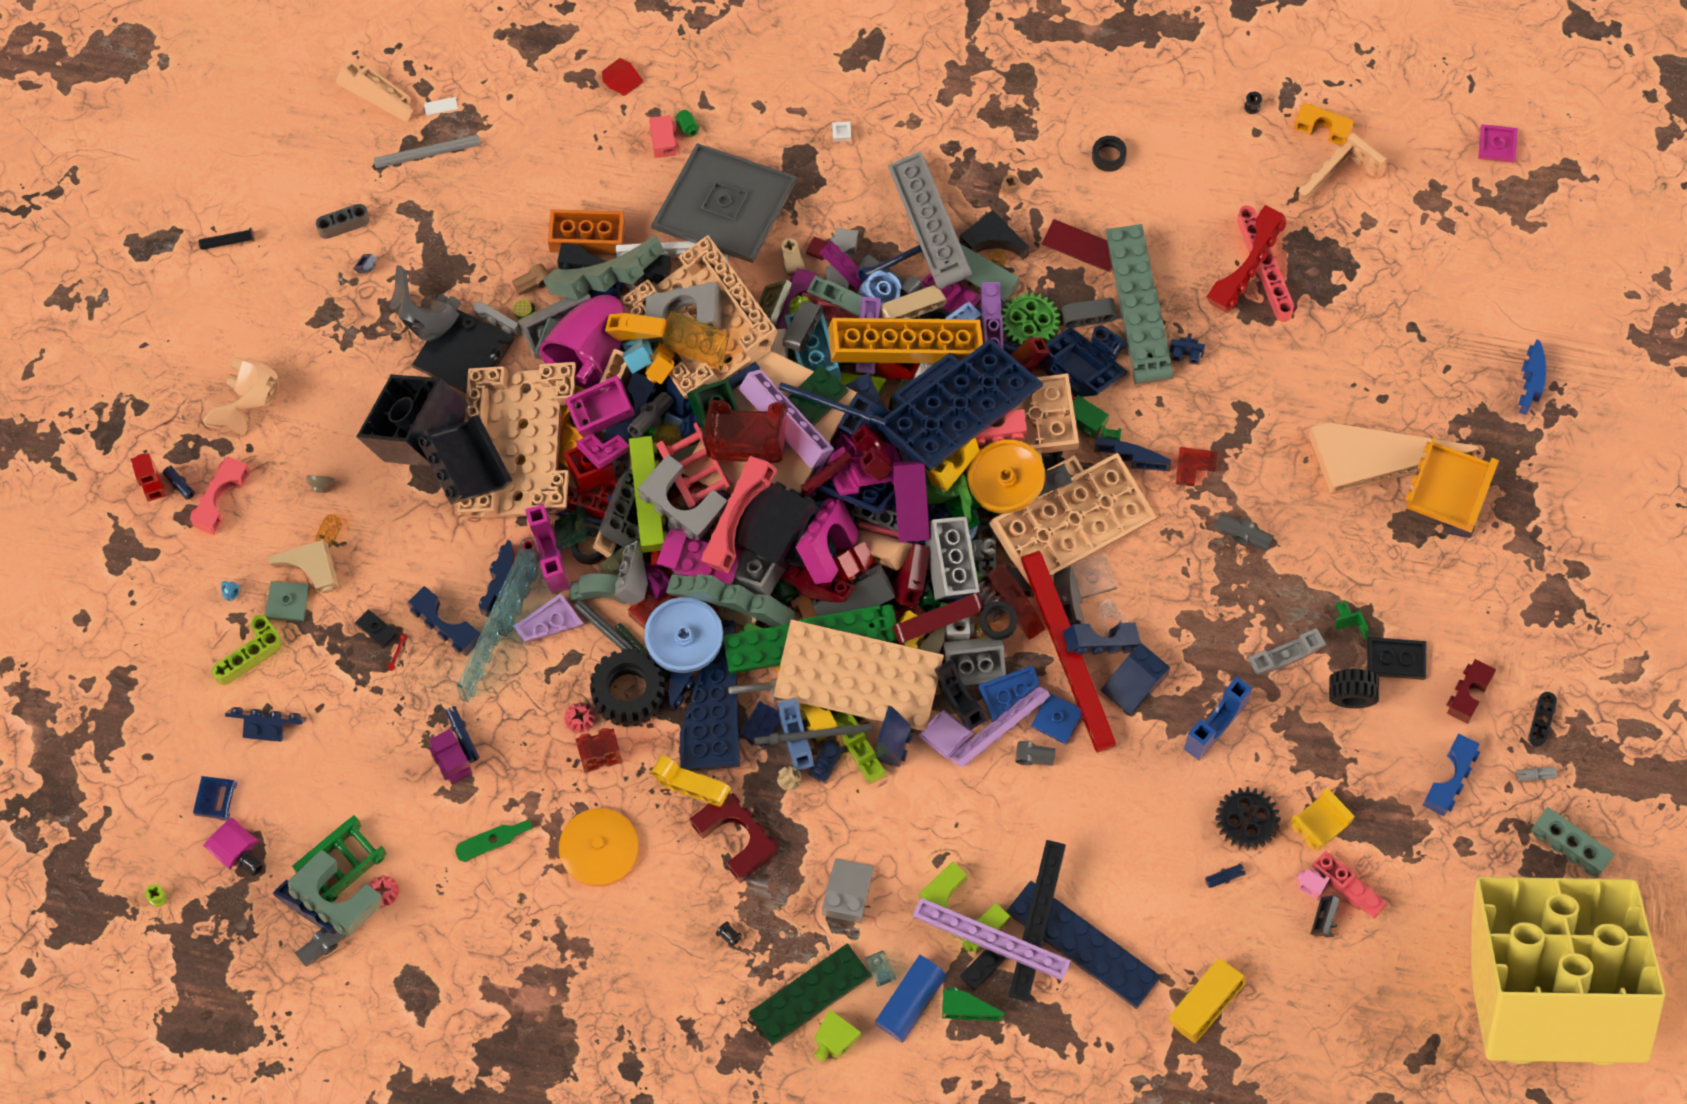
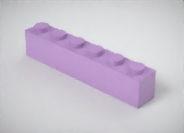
(799, 431)

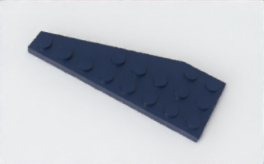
(712, 721)

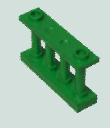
(336, 841)

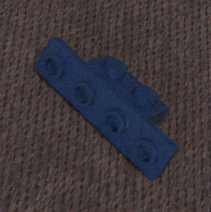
(264, 725)

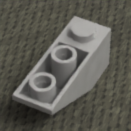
(632, 577)

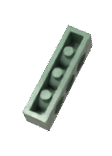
(1583, 842)

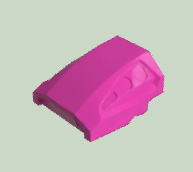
(230, 843)

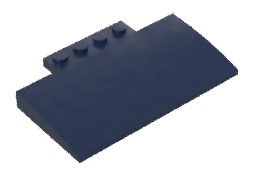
(956, 403)

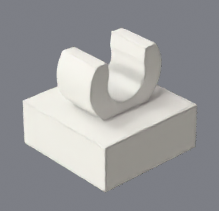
(841, 131)

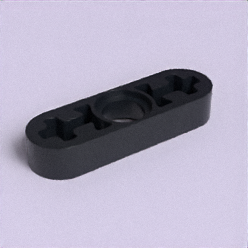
(1544, 726)

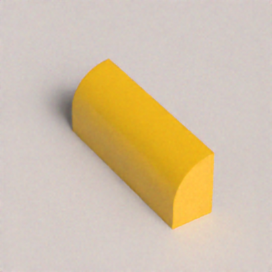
(1207, 1000)

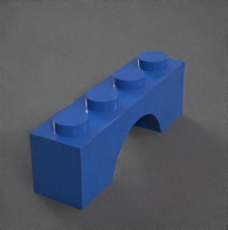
(1441, 794)

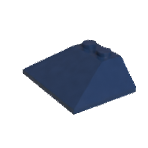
(1086, 365)

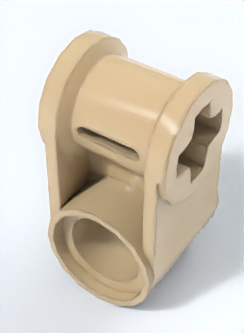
(791, 258)

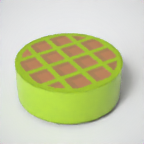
(522, 309)

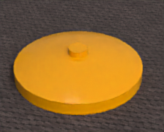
(1006, 476)
(598, 847)

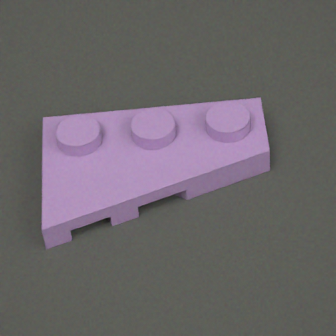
(549, 619)

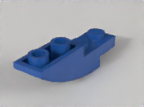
(1535, 376)

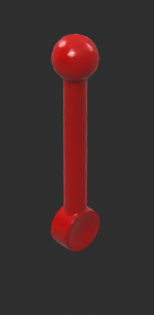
(391, 666)

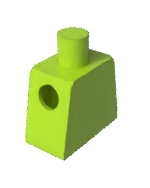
(834, 1037)

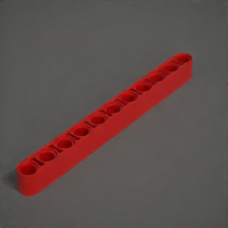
(1072, 664)

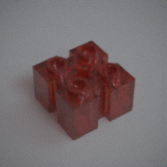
(598, 750)

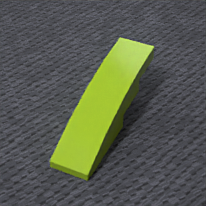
(860, 749)

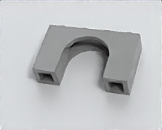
(706, 297)
(694, 521)

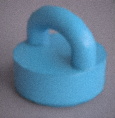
(230, 590)

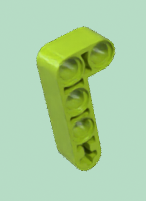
(244, 652)

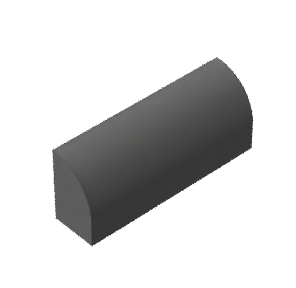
(870, 590)

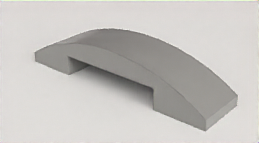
(1288, 653)

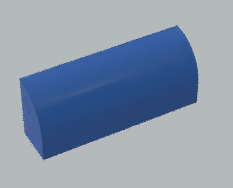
(910, 998)

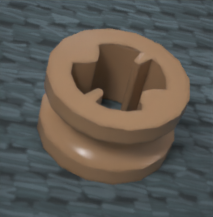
(1010, 178)

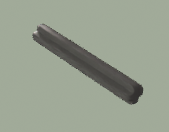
(603, 626)

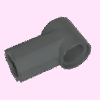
(1029, 753)

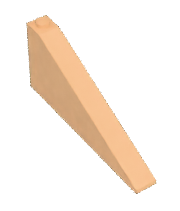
(1365, 456)

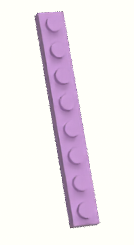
(991, 939)

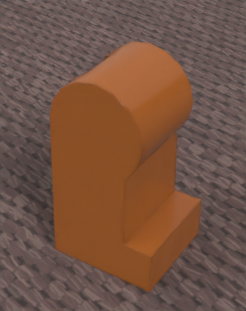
(803, 606)

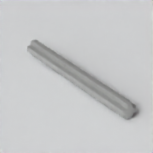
(427, 151)

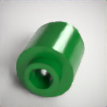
(687, 123)

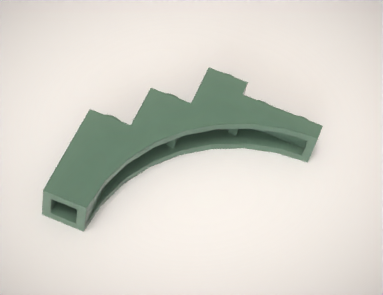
(600, 277)
(734, 597)

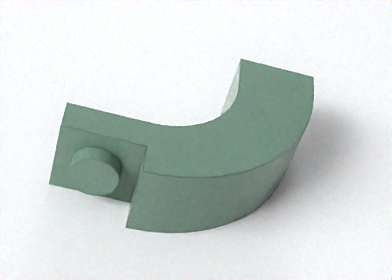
(594, 586)

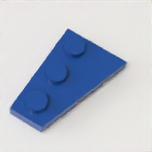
(1007, 690)

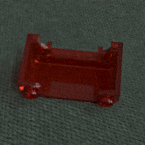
(742, 434)

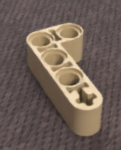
(913, 304)

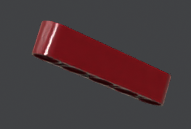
(938, 618)

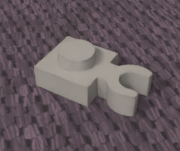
(980, 548)

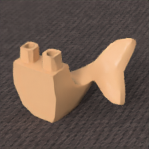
(258, 389)

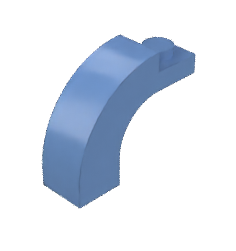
(791, 722)

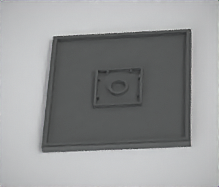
(724, 199)

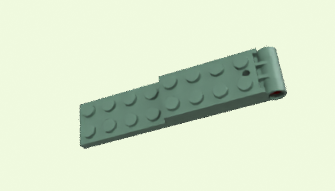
(1139, 304)

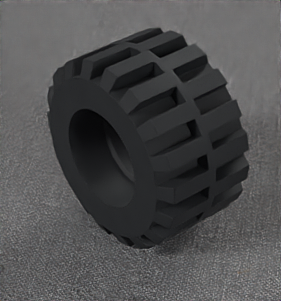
(1354, 688)

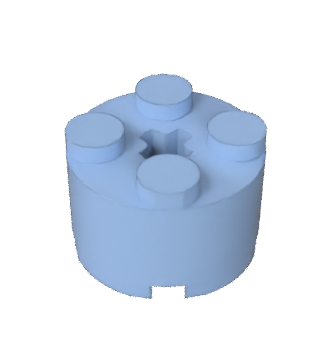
(881, 286)

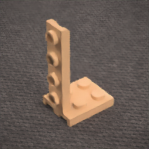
(1360, 153)

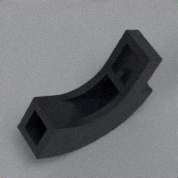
(958, 697)

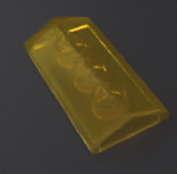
(695, 340)

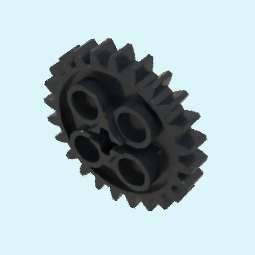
(1263, 827)

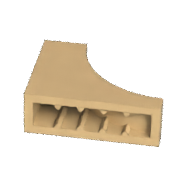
(314, 560)

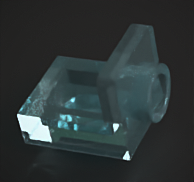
(880, 968)

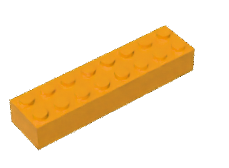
(902, 339)

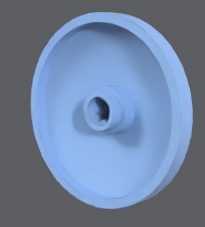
(683, 634)

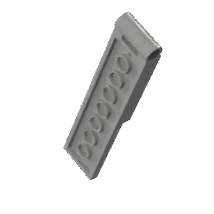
(930, 220)

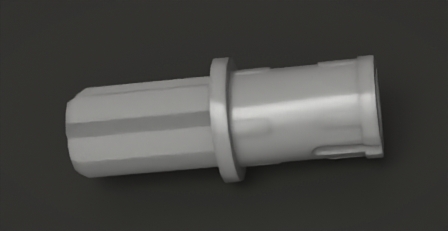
(1536, 774)

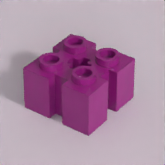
(449, 757)

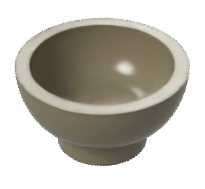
(319, 483)

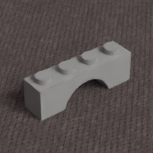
(847, 242)

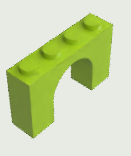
(945, 885)

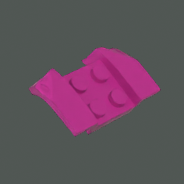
(853, 475)
(685, 557)

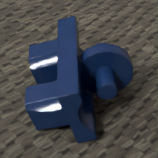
(1188, 347)

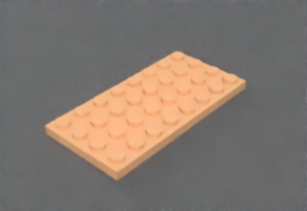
(857, 674)

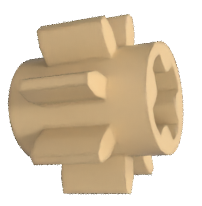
(789, 778)

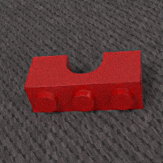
(148, 477)

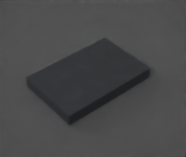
(1396, 658)

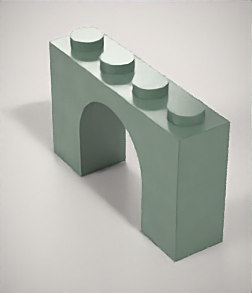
(344, 916)

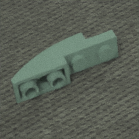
(835, 295)

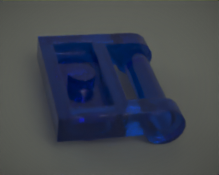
(208, 797)

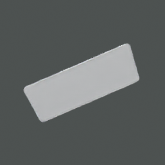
(440, 106)

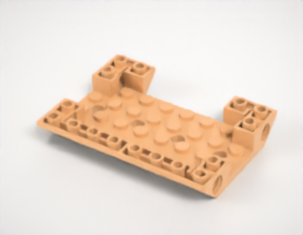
(742, 316)
(502, 408)

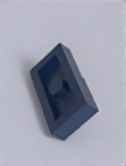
(826, 761)

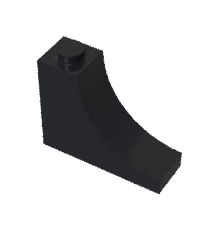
(993, 233)

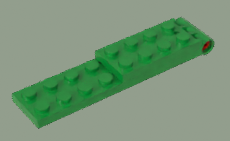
(765, 646)

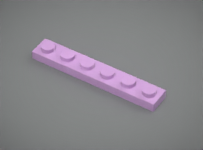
(999, 726)

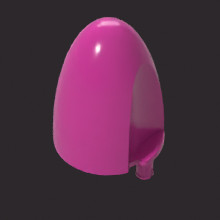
(583, 339)

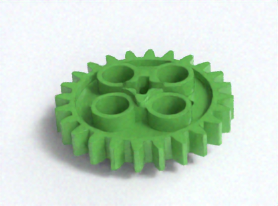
(1043, 311)

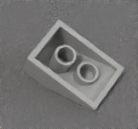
(847, 891)

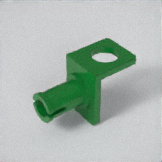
(1349, 619)

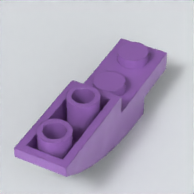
(991, 313)

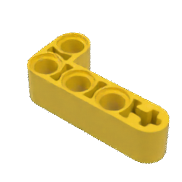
(689, 782)

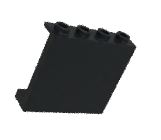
(464, 460)
(773, 522)

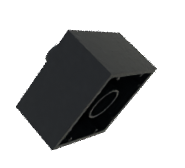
(404, 411)

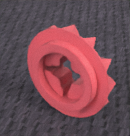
(575, 724)
(390, 884)

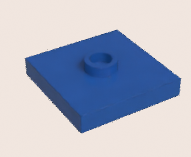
(1057, 719)

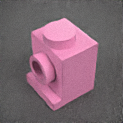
(1311, 883)

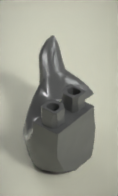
(425, 322)

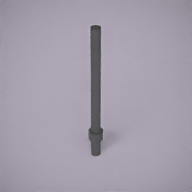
(774, 738)

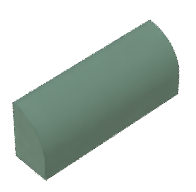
(987, 271)

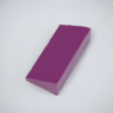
(657, 580)

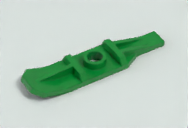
(481, 843)

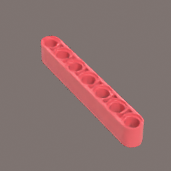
(1266, 271)

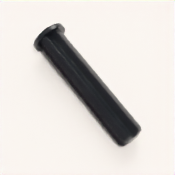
(227, 239)

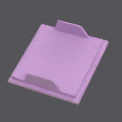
(945, 734)

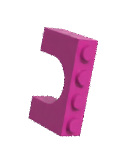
(813, 545)
(551, 561)

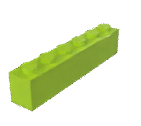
(649, 521)

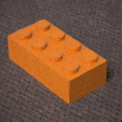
(593, 230)

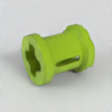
(155, 901)

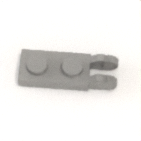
(496, 318)

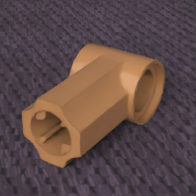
(531, 280)

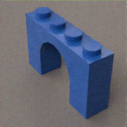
(1206, 733)

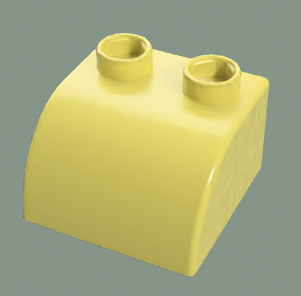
(1564, 970)

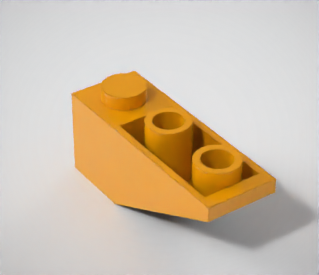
(634, 327)

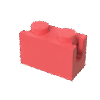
(662, 136)

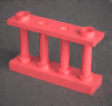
(684, 483)

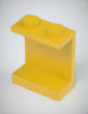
(1322, 820)

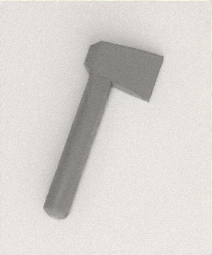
(755, 687)

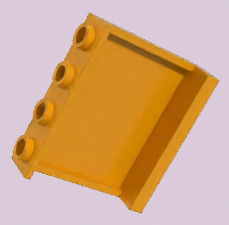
(1450, 485)

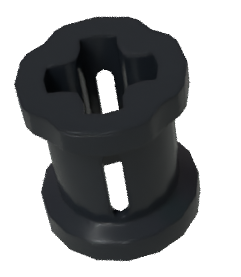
(1251, 101)
(251, 862)
(732, 941)

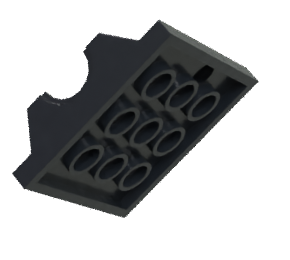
(463, 348)

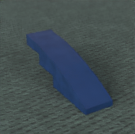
(1139, 456)
(298, 906)

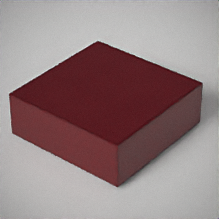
(815, 247)

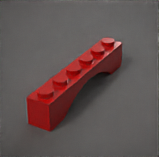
(1227, 290)

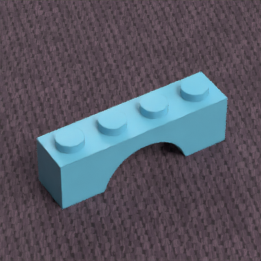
(637, 353)

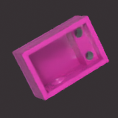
(600, 407)

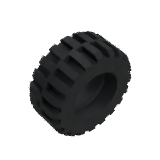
(627, 711)

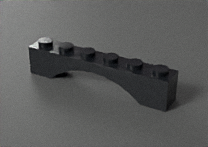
(575, 257)

